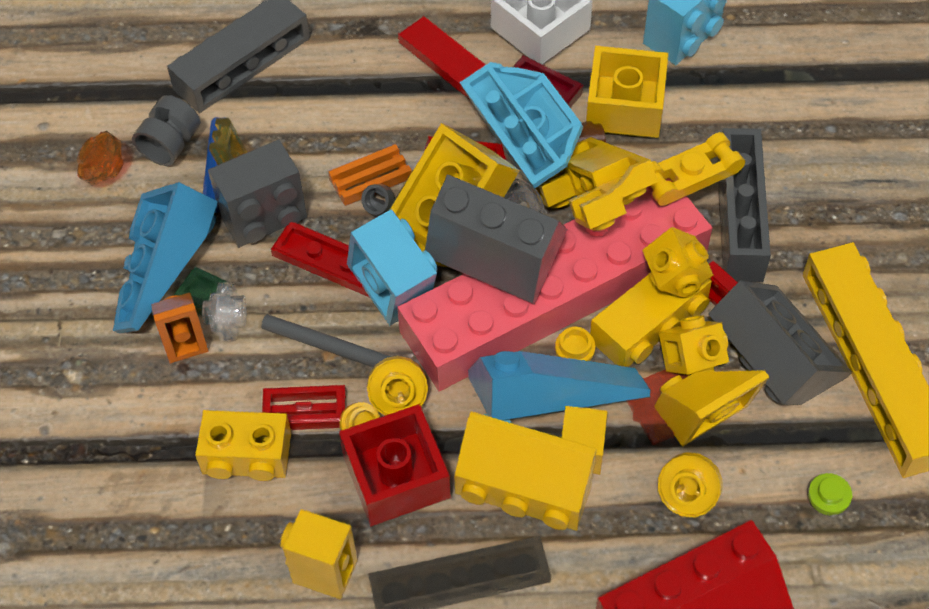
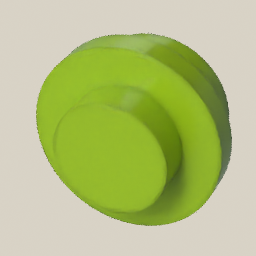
(830, 494)

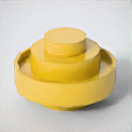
(396, 385)
(690, 484)

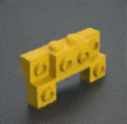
(601, 179)

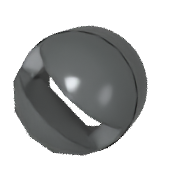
(375, 205)

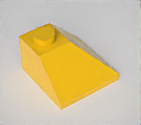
(706, 400)

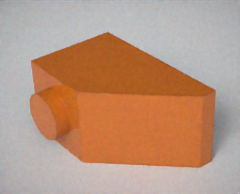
(179, 327)

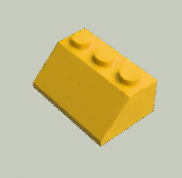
(451, 155)
(524, 471)

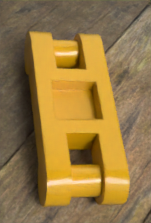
(694, 170)

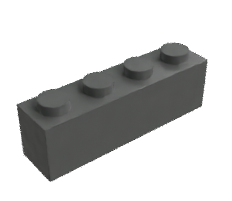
(238, 53)
(745, 210)

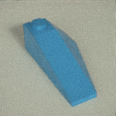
(166, 235)
(537, 384)

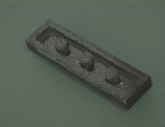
(462, 576)

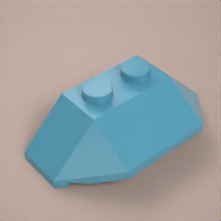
(525, 118)

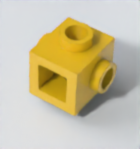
(677, 262)
(694, 346)

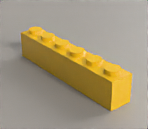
(874, 351)

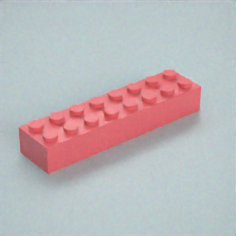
(591, 270)

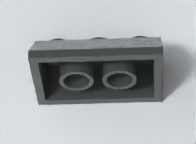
(493, 238)
(780, 341)

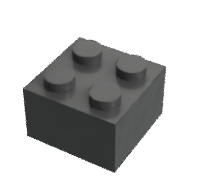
(258, 193)

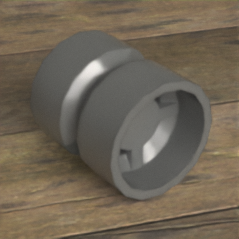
(166, 130)

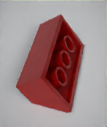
(723, 573)

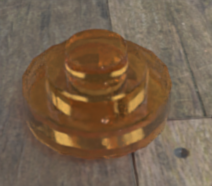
(100, 158)

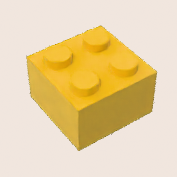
(627, 90)

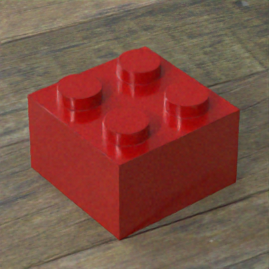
(395, 464)

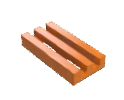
(367, 171)

